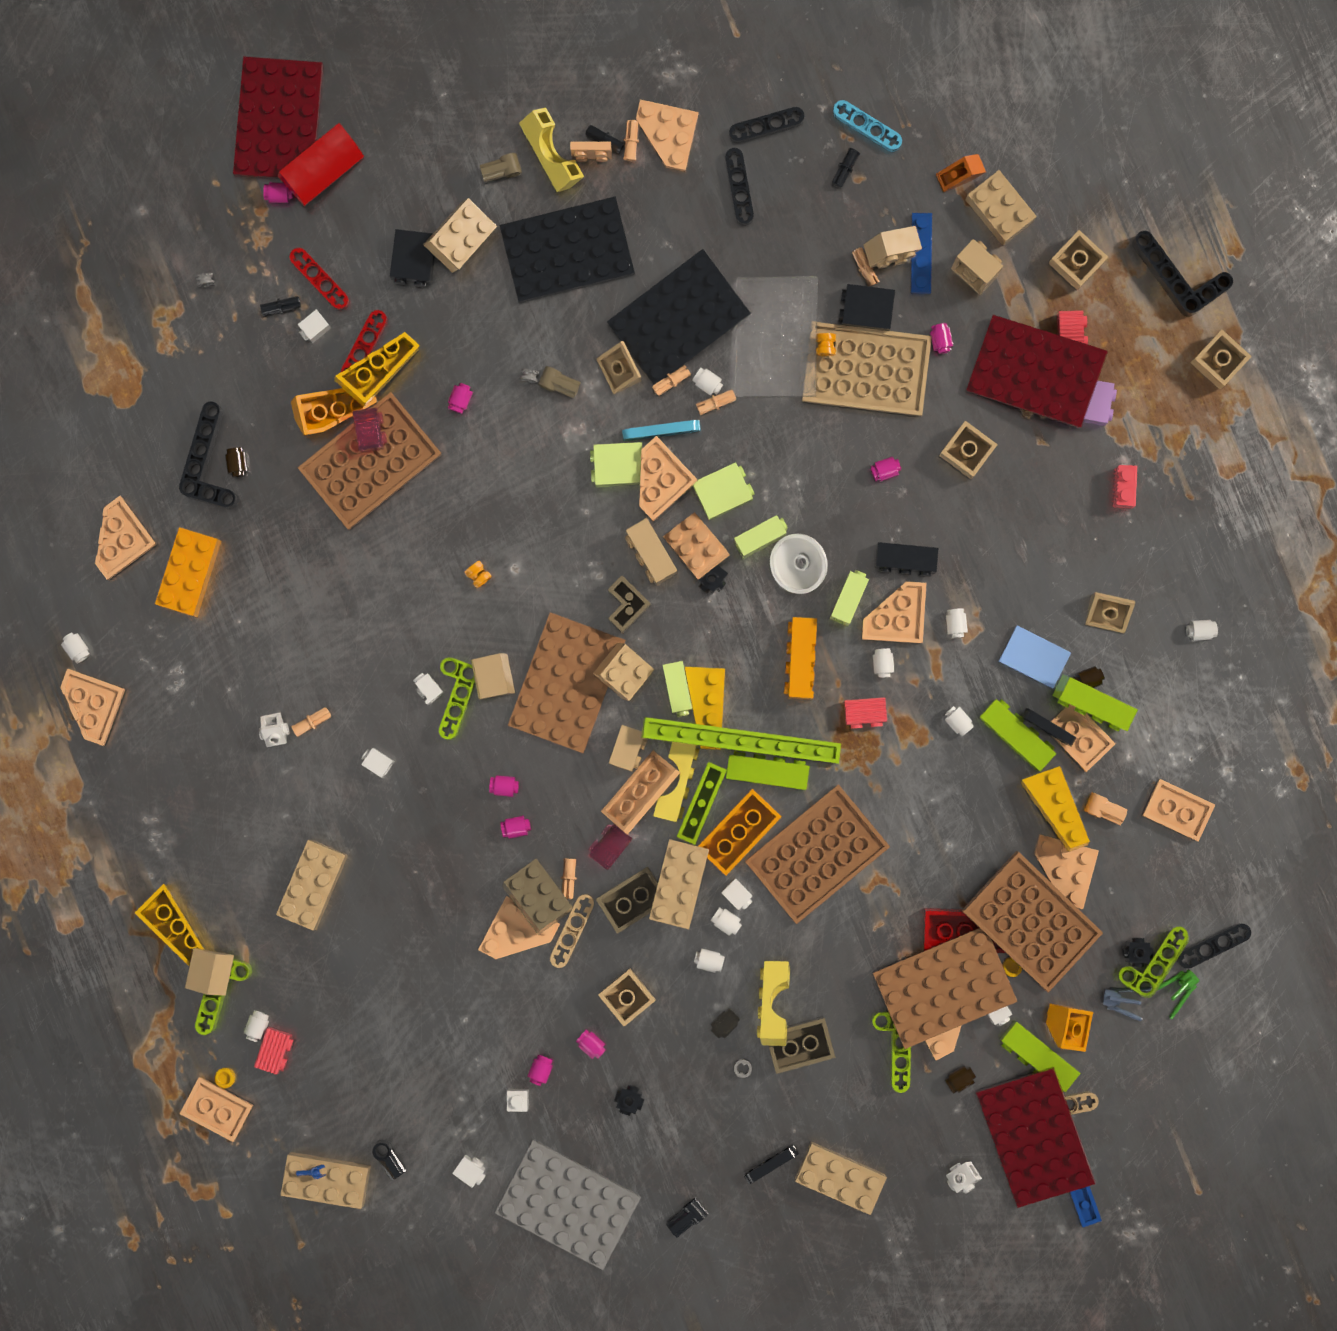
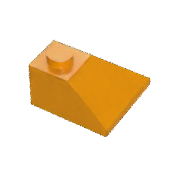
(1069, 1026)

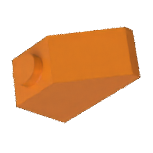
(961, 172)

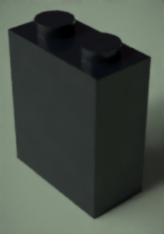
(411, 259)
(867, 307)

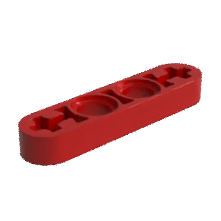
(319, 278)
(360, 344)

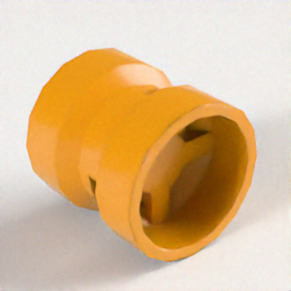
(825, 345)
(475, 570)

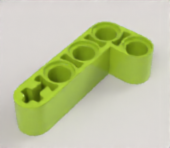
(454, 700)
(1158, 960)
(218, 999)
(896, 1052)

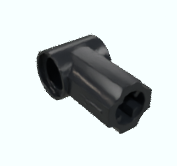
(389, 1161)
(690, 1215)

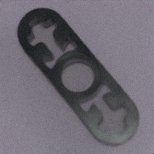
(1048, 727)
(771, 1164)

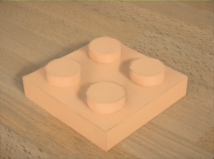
(591, 150)

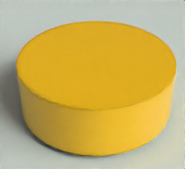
(1011, 968)
(225, 1077)

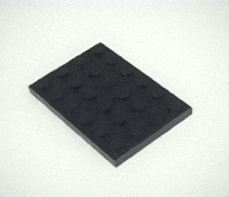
(567, 249)
(679, 317)

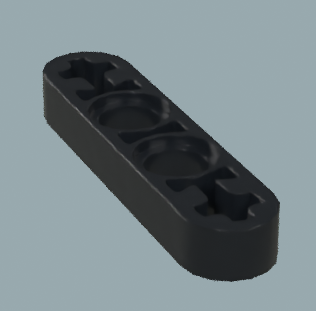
(765, 121)
(739, 186)
(1212, 942)

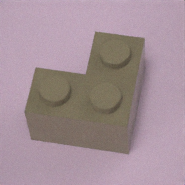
(632, 604)

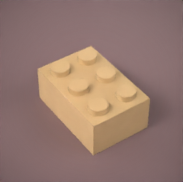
(1001, 207)
(460, 235)
(977, 266)
(650, 552)

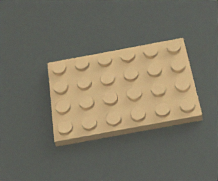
(873, 370)

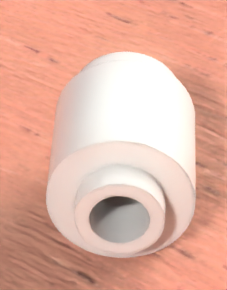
(708, 381)
(956, 623)
(1202, 630)
(75, 647)
(883, 662)
(958, 721)
(726, 921)
(709, 960)
(256, 1026)

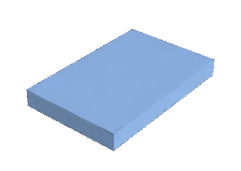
(1034, 657)

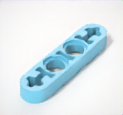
(869, 123)
(661, 430)

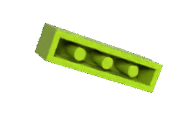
(1094, 702)
(1017, 735)
(767, 772)
(701, 803)
(1037, 1054)

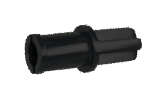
(600, 136)
(845, 167)
(280, 306)

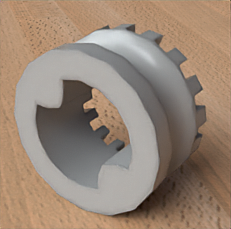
(204, 280)
(529, 376)
(741, 1074)

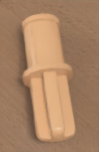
(631, 140)
(867, 271)
(671, 381)
(716, 402)
(311, 721)
(568, 877)

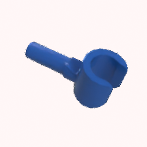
(314, 1172)

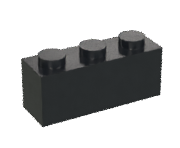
(906, 559)

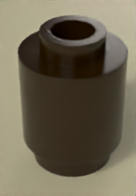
(236, 462)
(1091, 677)
(960, 1079)

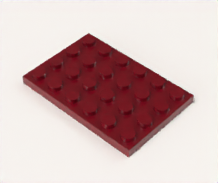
(275, 114)
(1037, 371)
(1035, 1137)

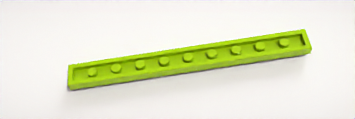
(741, 740)

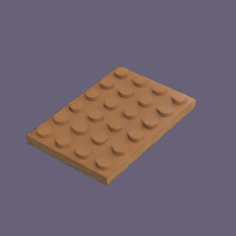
(360, 482)
(560, 690)
(817, 854)
(1032, 921)
(944, 987)

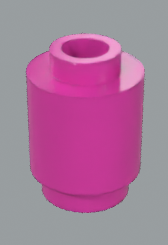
(277, 192)
(941, 338)
(459, 398)
(885, 469)
(503, 786)
(515, 827)
(591, 1044)
(540, 1070)

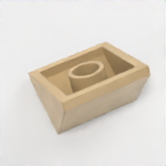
(619, 368)
(1109, 612)
(493, 676)
(209, 972)

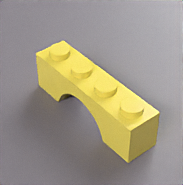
(538, 129)
(669, 806)
(775, 979)

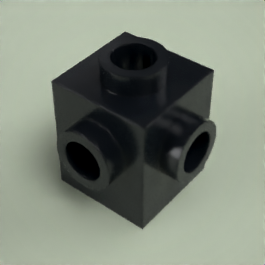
(719, 575)
(1131, 948)
(629, 1092)

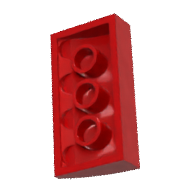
(321, 164)
(945, 925)

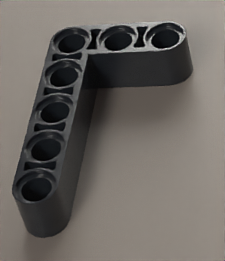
(1176, 278)
(203, 461)

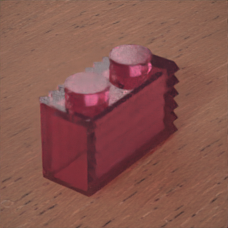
(368, 429)
(610, 846)

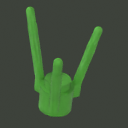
(1187, 982)

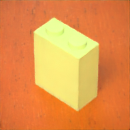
(616, 464)
(723, 491)
(760, 536)
(849, 598)
(677, 688)

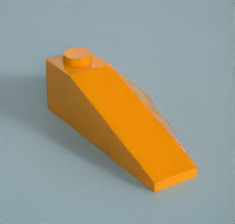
(324, 409)

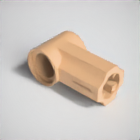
(1101, 807)

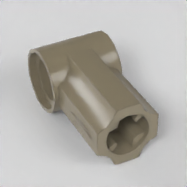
(506, 166)
(554, 381)

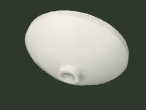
(788, 565)

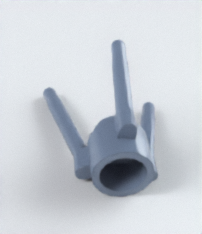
(1113, 998)

